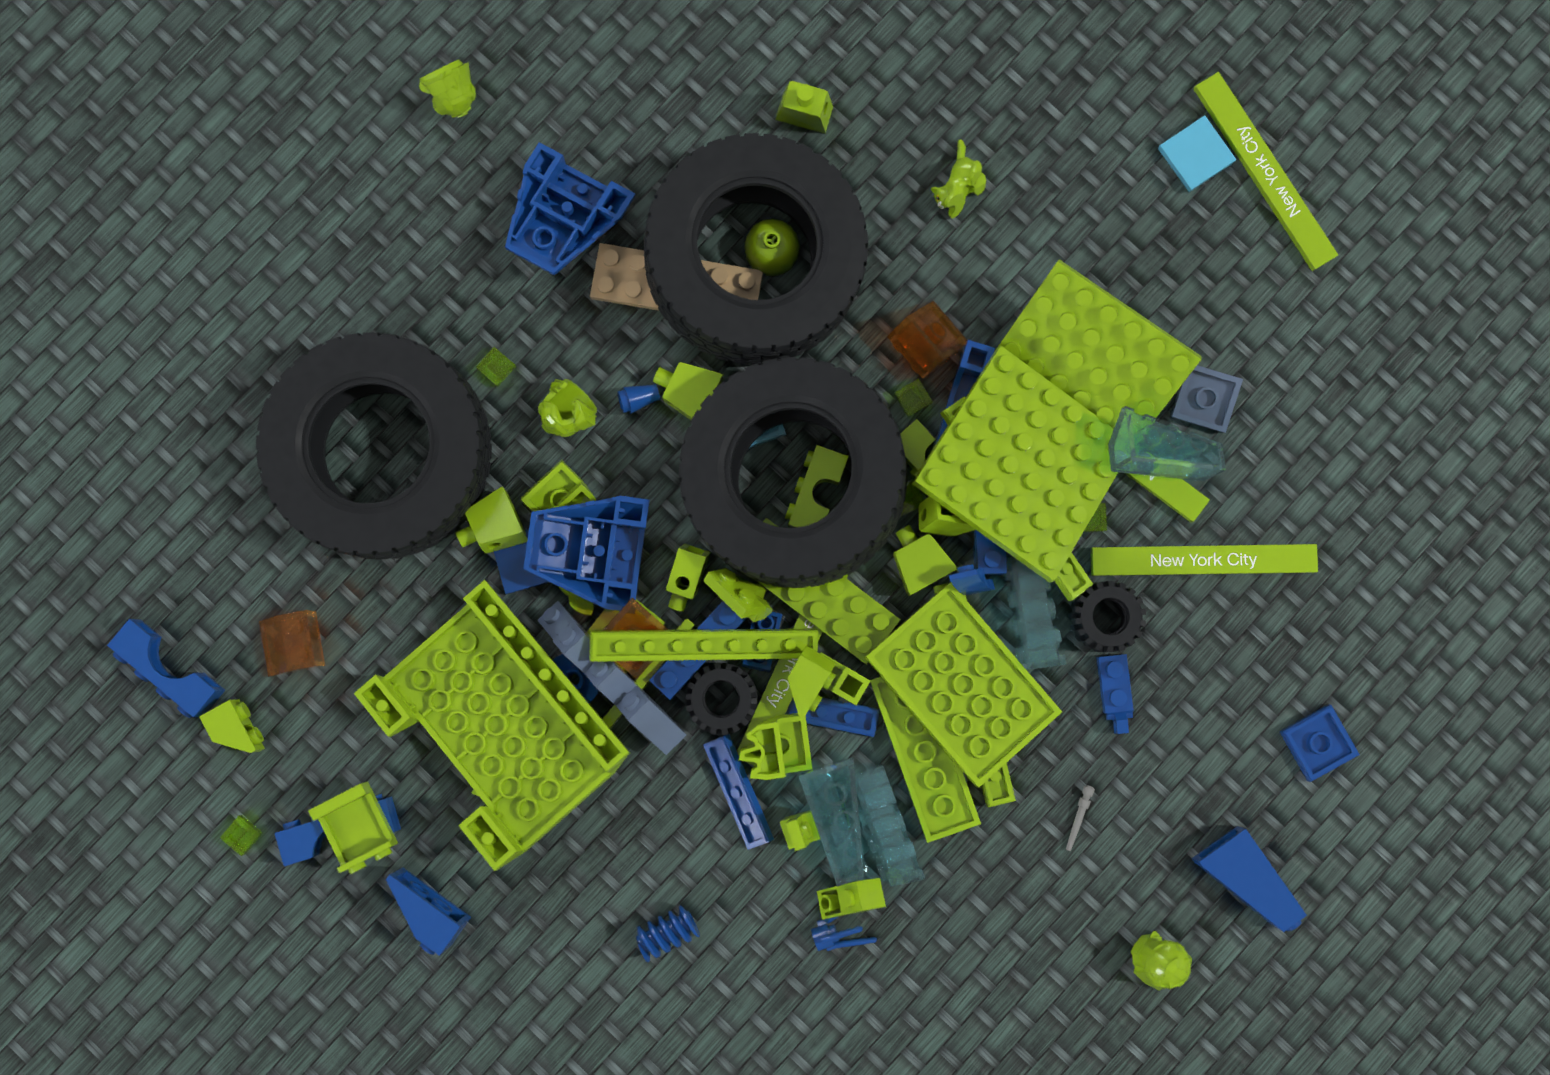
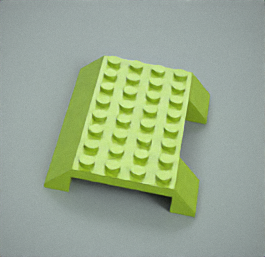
(502, 721)

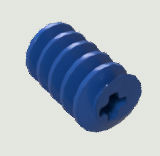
(666, 933)

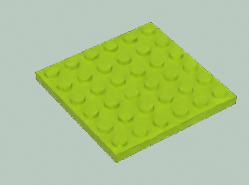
(1021, 464)

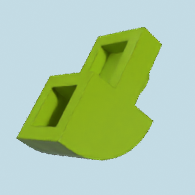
(847, 683)
(799, 830)

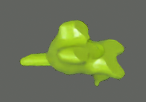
(964, 179)

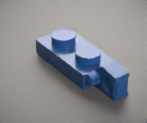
(1116, 691)

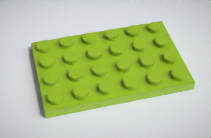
(1098, 348)
(963, 684)

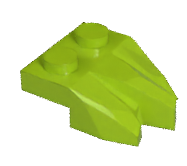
(557, 489)
(739, 594)
(778, 747)

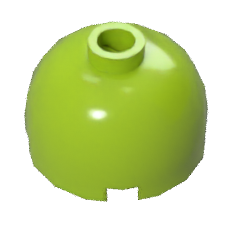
(775, 257)

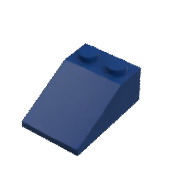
(429, 914)

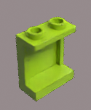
(355, 827)

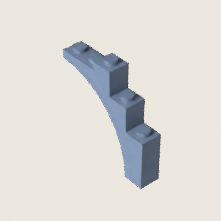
(611, 680)

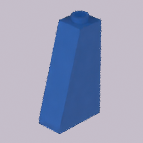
(1248, 874)

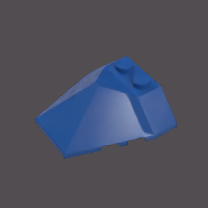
(561, 211)
(590, 548)

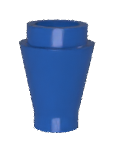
(637, 397)

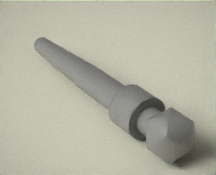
(1083, 804)

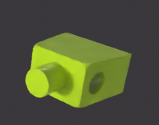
(805, 107)
(687, 387)
(939, 520)
(493, 523)
(920, 560)
(689, 563)

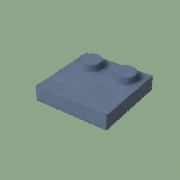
(1207, 399)

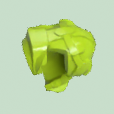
(450, 89)
(566, 409)
(1160, 962)

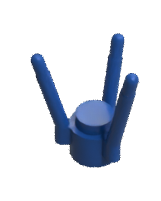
(828, 938)

